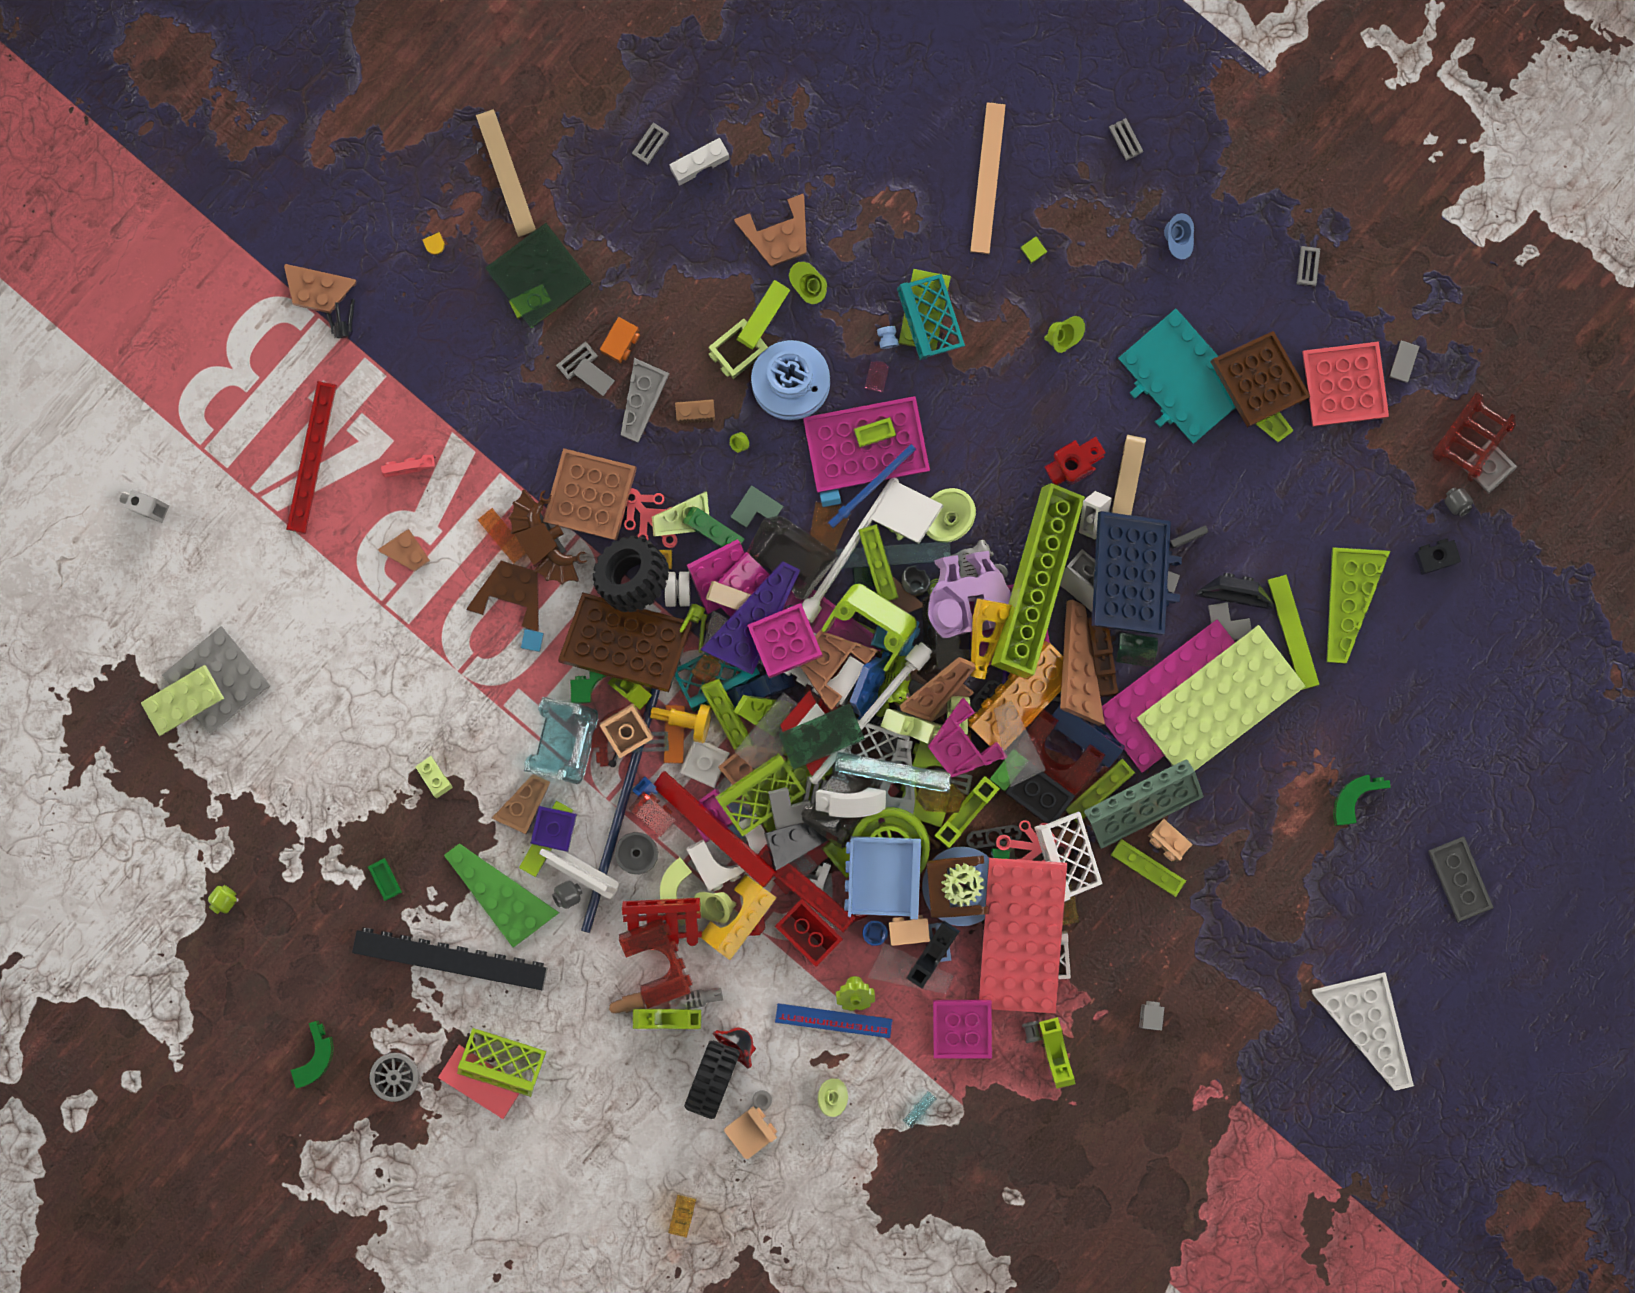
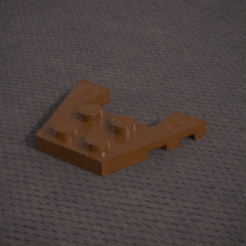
(512, 585)

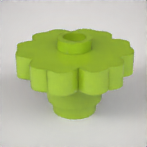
(855, 995)

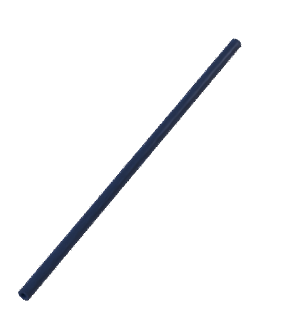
(619, 815)

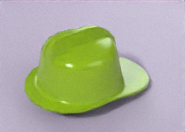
(808, 282)
(1066, 333)

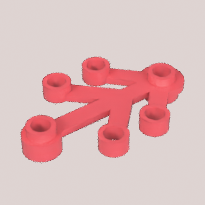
(646, 515)
(1035, 846)

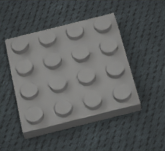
(232, 672)

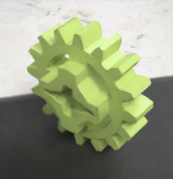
(970, 878)

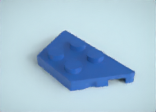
(868, 684)

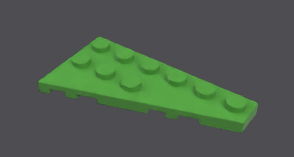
(505, 901)

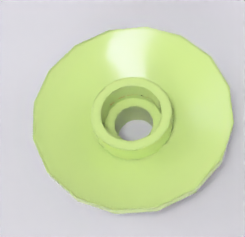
(832, 1097)

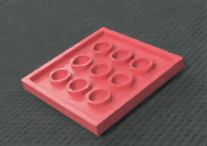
(1345, 384)

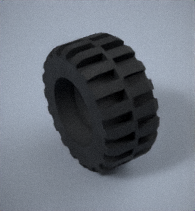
(643, 587)
(712, 1079)

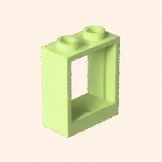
(727, 369)

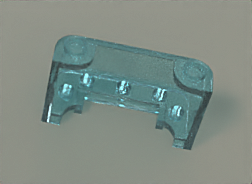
(563, 741)

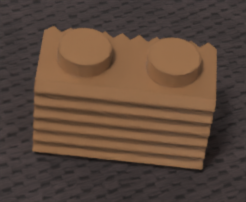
(695, 411)

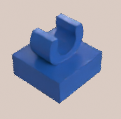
(644, 786)

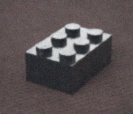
(1041, 797)

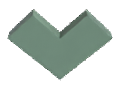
(753, 503)

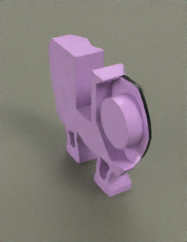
(949, 601)

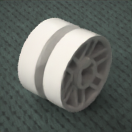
(677, 589)

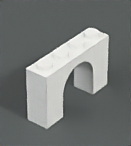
(843, 683)
(716, 874)

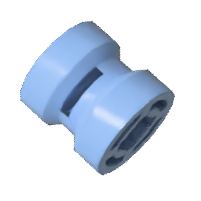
(887, 336)

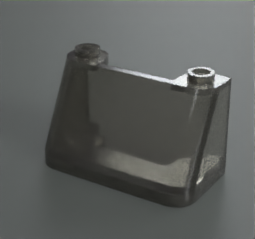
(783, 541)
(838, 829)

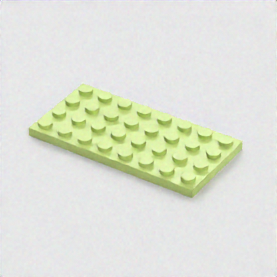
(1221, 700)

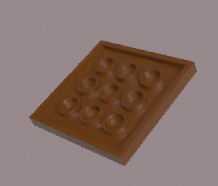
(1260, 379)

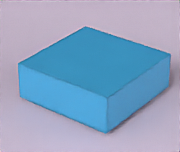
(830, 497)
(532, 640)

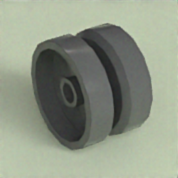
(628, 845)

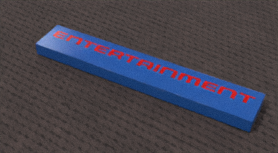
(833, 1020)

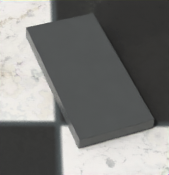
(1460, 879)

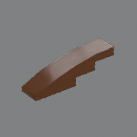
(1103, 659)

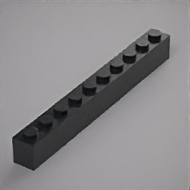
(450, 960)

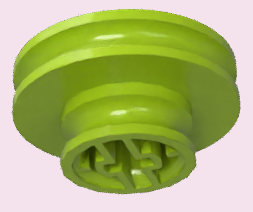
(899, 821)

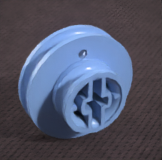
(793, 397)
(958, 852)

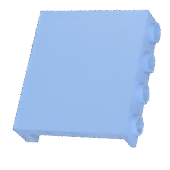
(883, 876)

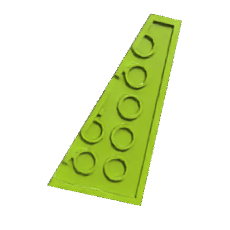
(1351, 591)

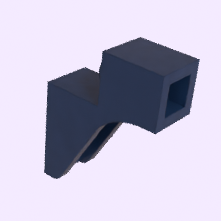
(762, 687)

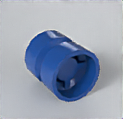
(874, 933)

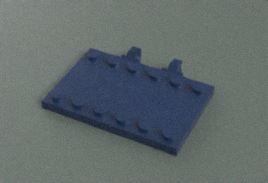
(1132, 573)

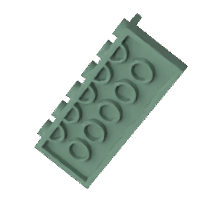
(1144, 803)

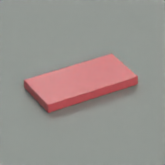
(489, 1096)

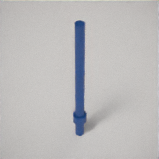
(845, 511)

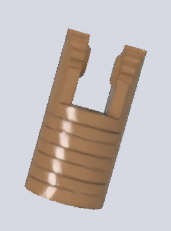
(627, 1003)

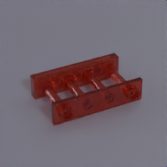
(1465, 420)

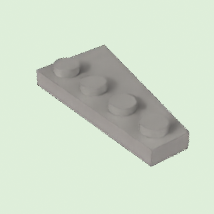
(642, 398)

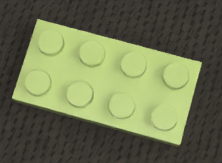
(182, 700)

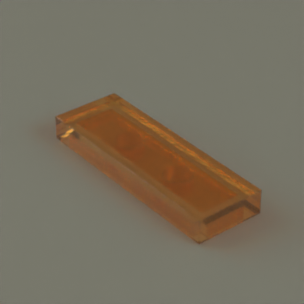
(502, 535)

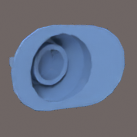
(1180, 236)

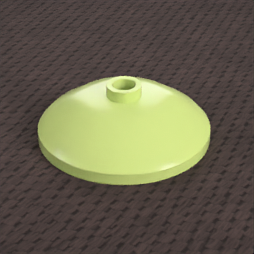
(956, 506)

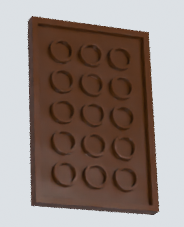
(625, 645)

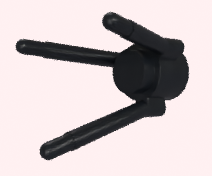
(340, 329)

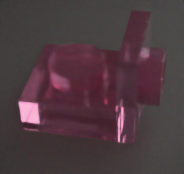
(877, 376)

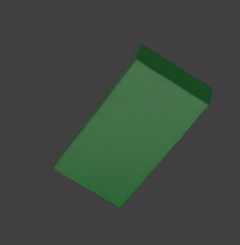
(385, 879)

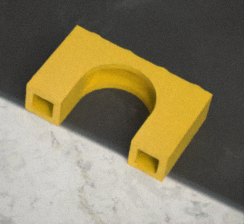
(755, 904)

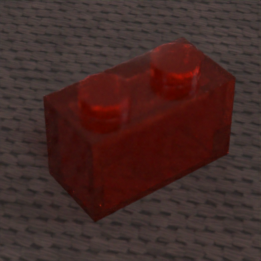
(652, 814)

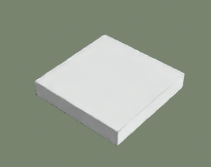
(703, 763)

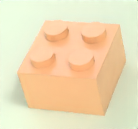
(626, 730)
(908, 931)

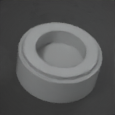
(762, 1100)

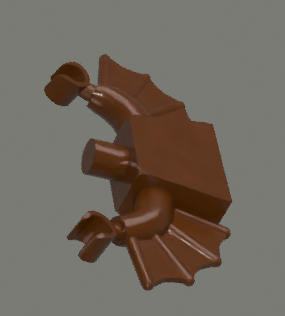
(539, 541)

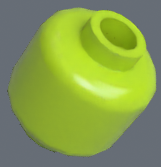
(222, 899)

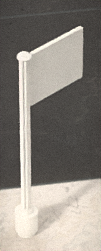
(895, 509)

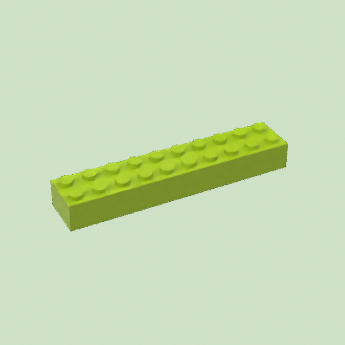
(1038, 580)

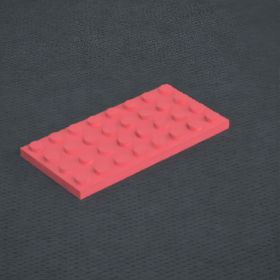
(1022, 934)

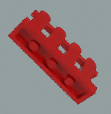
(670, 908)

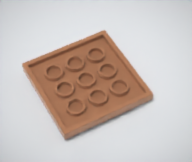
(590, 494)

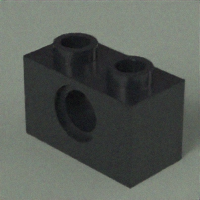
(1449, 556)

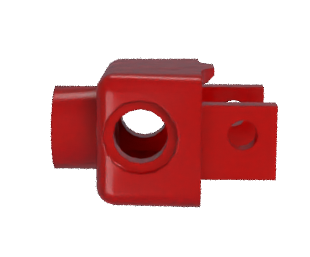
(1080, 455)

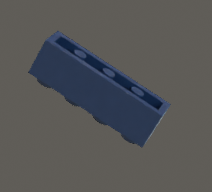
(1085, 733)

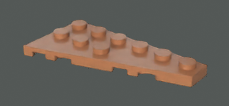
(1079, 680)

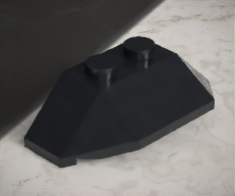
(1237, 591)

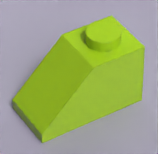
(631, 691)

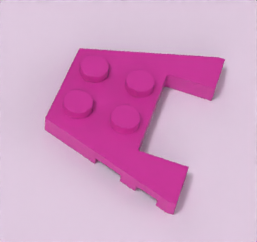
(954, 747)

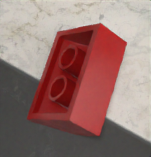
(808, 932)

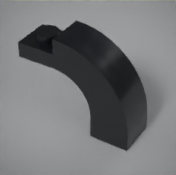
(932, 954)

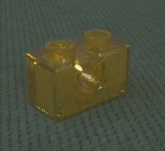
(941, 801)
(682, 1215)

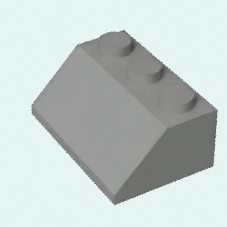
(1079, 578)

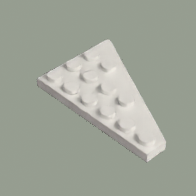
(1369, 1019)

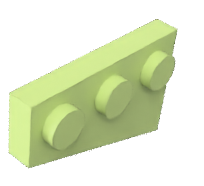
(671, 520)

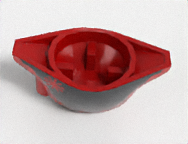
(739, 1039)

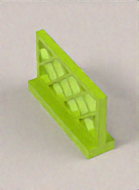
(748, 782)
(495, 1077)

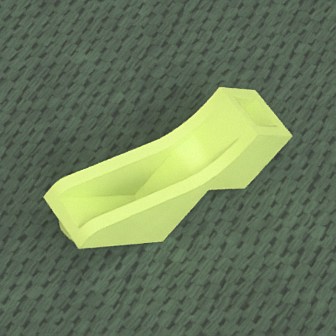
(909, 725)

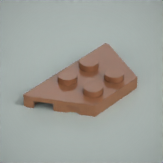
(316, 289)

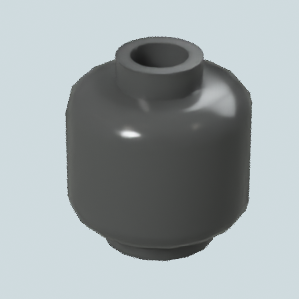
(1458, 501)
(567, 894)

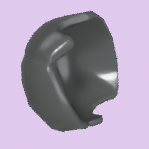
(915, 581)

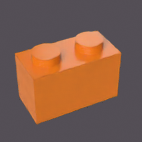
(619, 340)

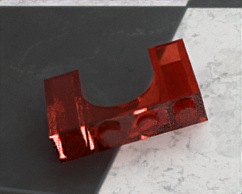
(1071, 775)
(657, 937)

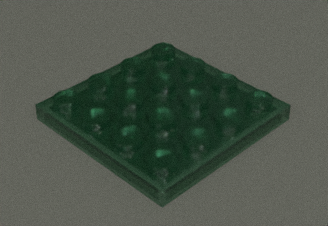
(538, 275)

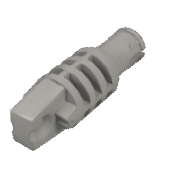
(696, 999)

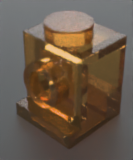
(706, 675)

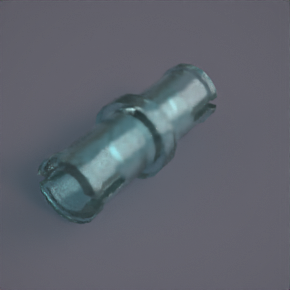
(919, 1109)

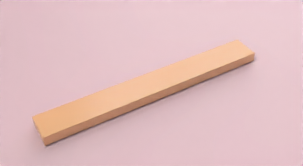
(987, 178)

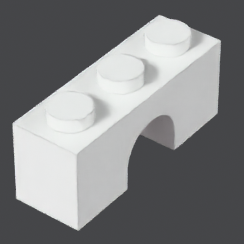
(693, 163)

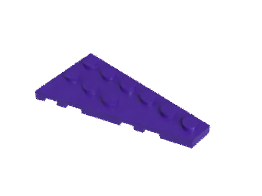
(733, 640)

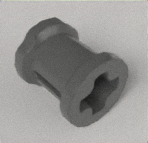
(1032, 1031)

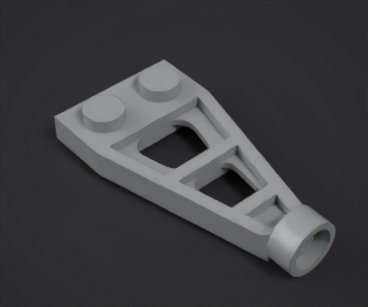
(908, 802)

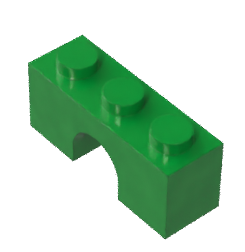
(710, 527)

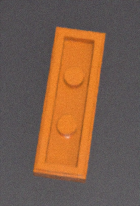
(675, 739)

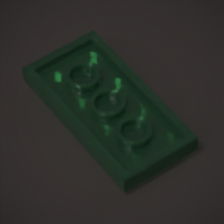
(821, 736)

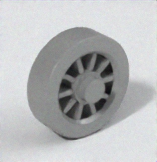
(394, 1077)

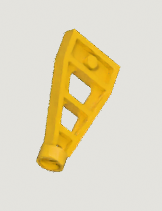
(989, 611)

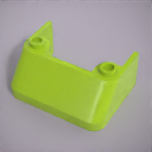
(881, 612)

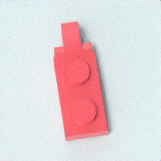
(408, 466)

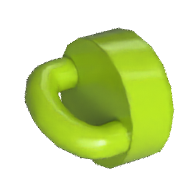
(739, 442)

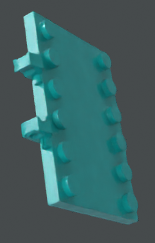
(1178, 374)

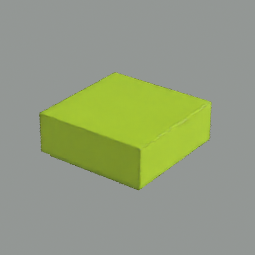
(1033, 249)

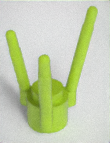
(696, 614)

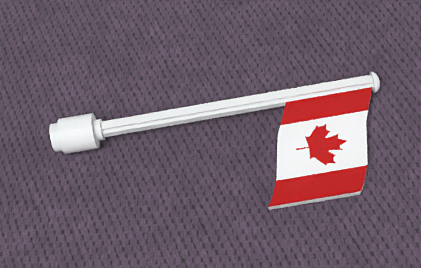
(808, 708)

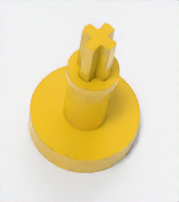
(699, 723)

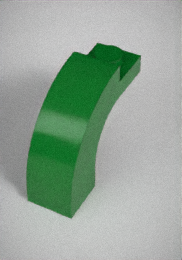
(1345, 802)
(321, 1060)

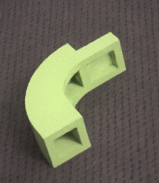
(671, 880)

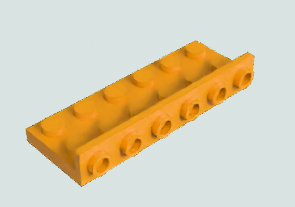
(1028, 695)

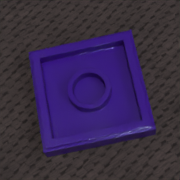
(553, 828)

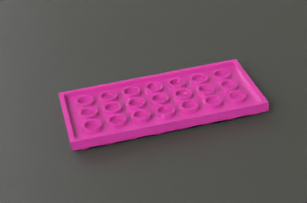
(1125, 707)

